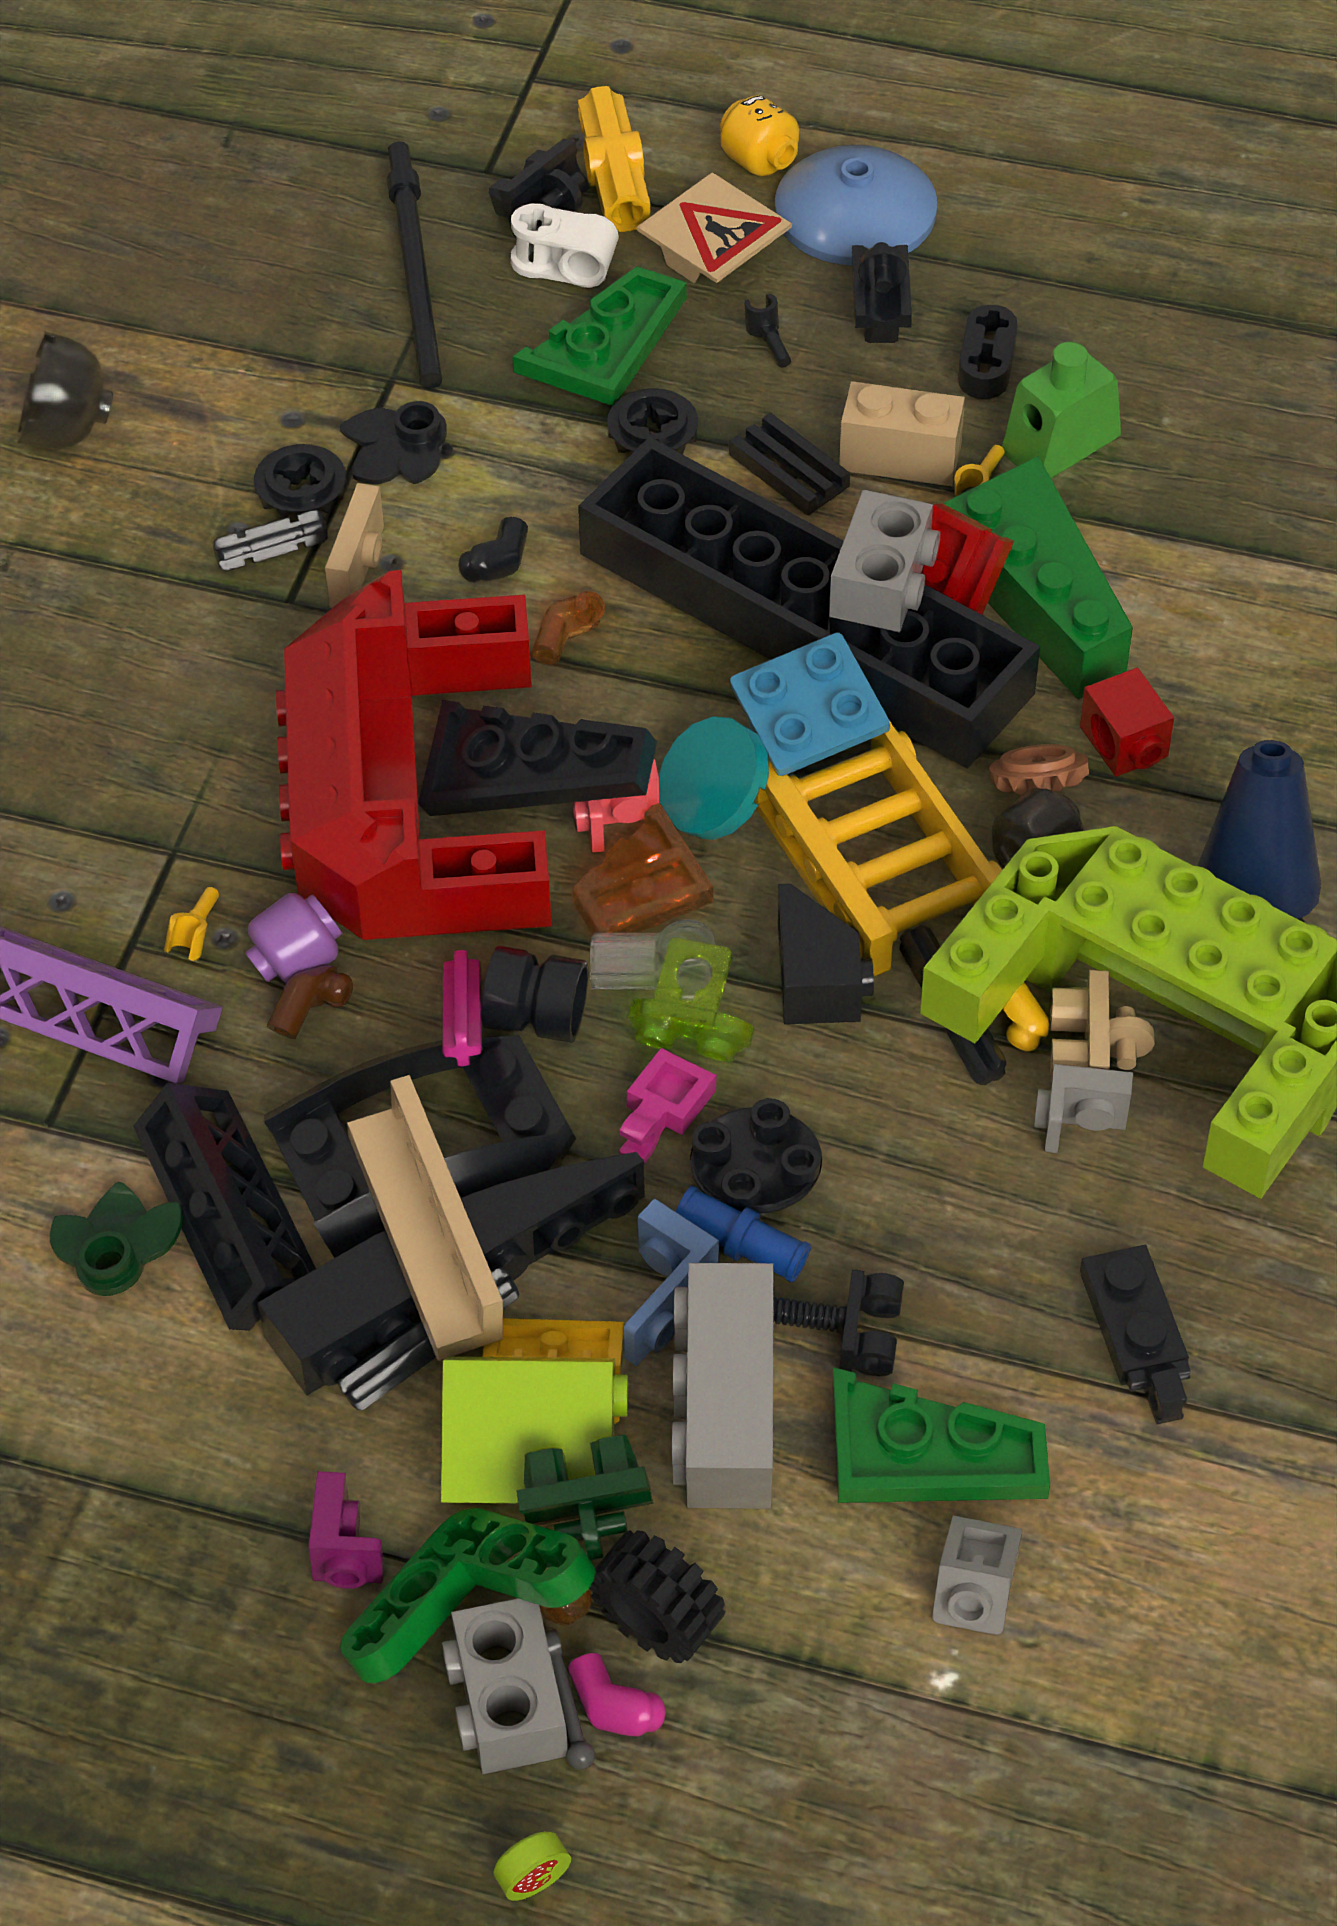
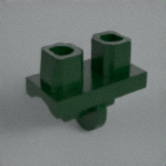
(614, 1487)

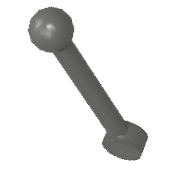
(580, 1753)

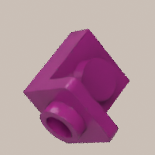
(334, 1543)

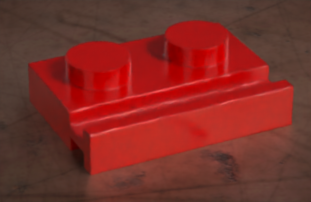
(967, 558)

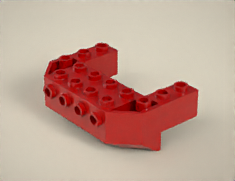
(356, 774)

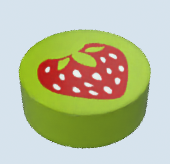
(531, 1865)

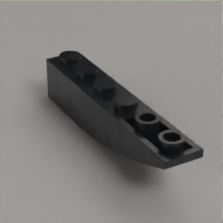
(363, 1301)

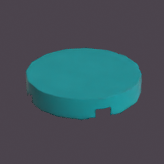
(713, 777)

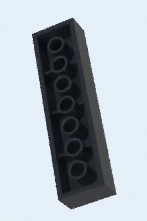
(767, 584)

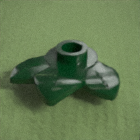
(117, 1234)

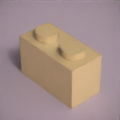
(901, 433)

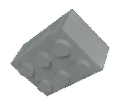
(724, 1385)

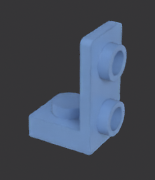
(668, 1247)

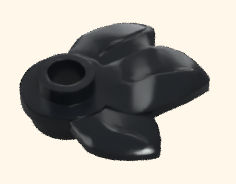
(397, 442)

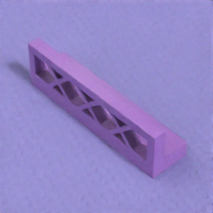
(106, 985)

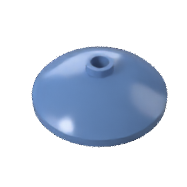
(855, 199)

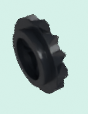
(669, 410)
(291, 466)

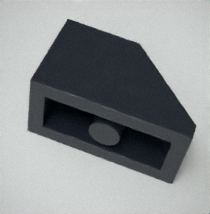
(819, 962)

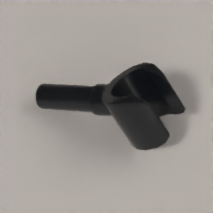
(766, 324)

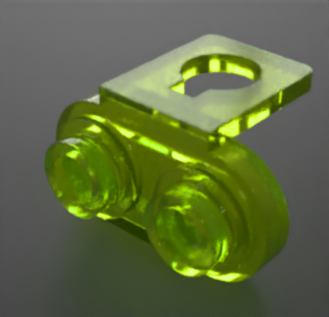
(670, 1017)

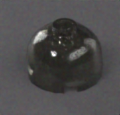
(63, 395)

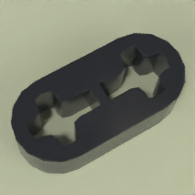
(981, 350)

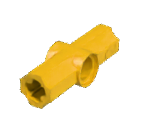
(613, 158)

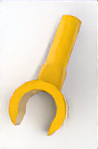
(973, 474)
(190, 928)

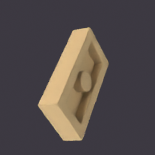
(356, 544)

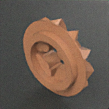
(1039, 767)

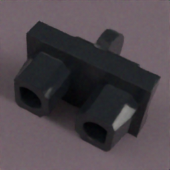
(546, 179)
(881, 291)

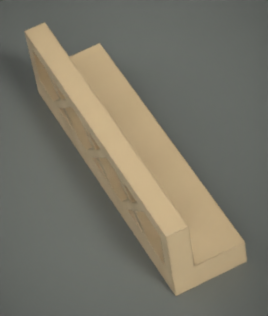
(427, 1225)

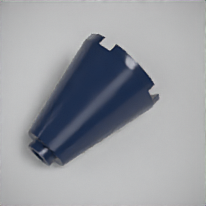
(1266, 831)

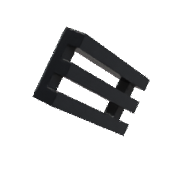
(797, 460)

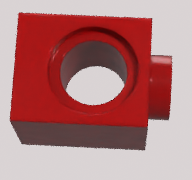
(1126, 722)

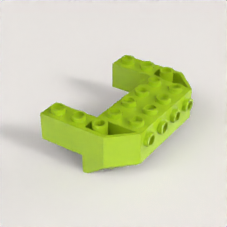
(1178, 941)

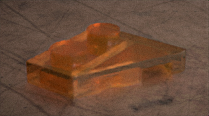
(643, 880)

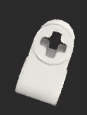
(566, 246)

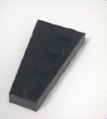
(517, 761)

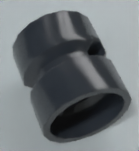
(545, 995)

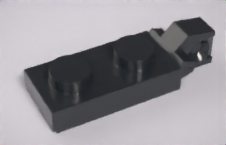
(1138, 1327)

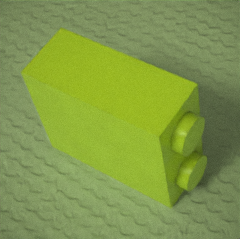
(519, 1406)

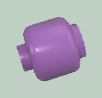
(292, 937)

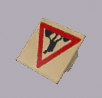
(712, 229)

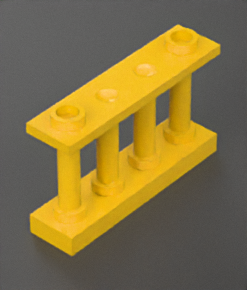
(844, 885)

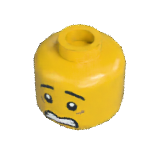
(759, 135)

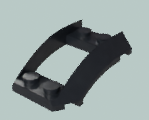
(328, 1169)

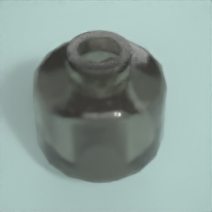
(1030, 816)

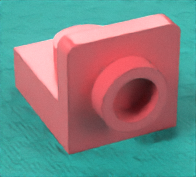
(594, 814)

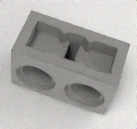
(883, 561)
(515, 1683)

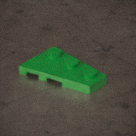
(609, 341)
(923, 1450)

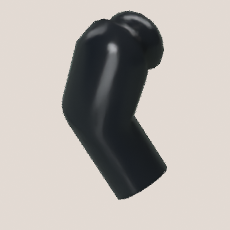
(496, 557)

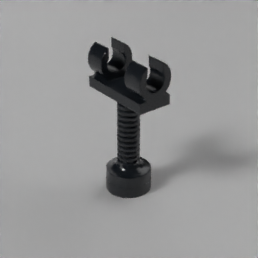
(866, 1351)

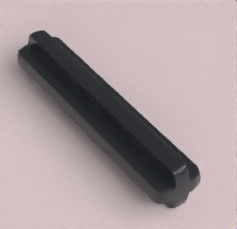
(981, 1058)
(403, 1355)

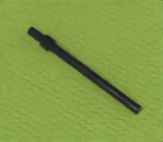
(405, 192)

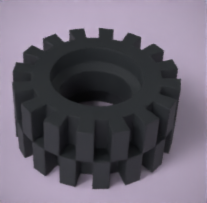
(656, 1596)

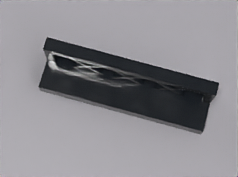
(215, 1200)

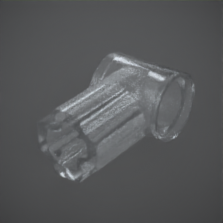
(637, 959)

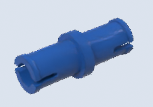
(744, 1234)

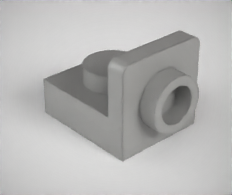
(1084, 1098)
(976, 1575)

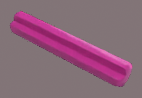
(461, 1008)

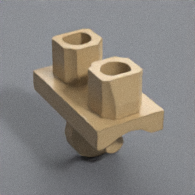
(1088, 1012)

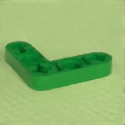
(450, 1567)

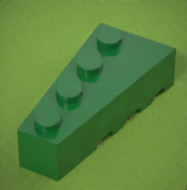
(1050, 578)

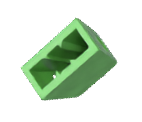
(1063, 411)

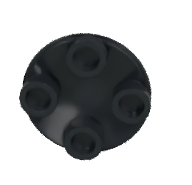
(756, 1157)

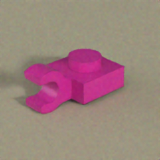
(664, 1095)

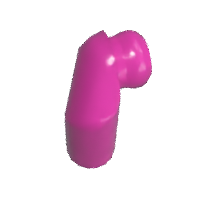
(614, 1706)

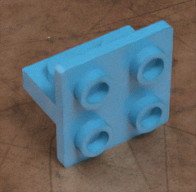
(809, 704)

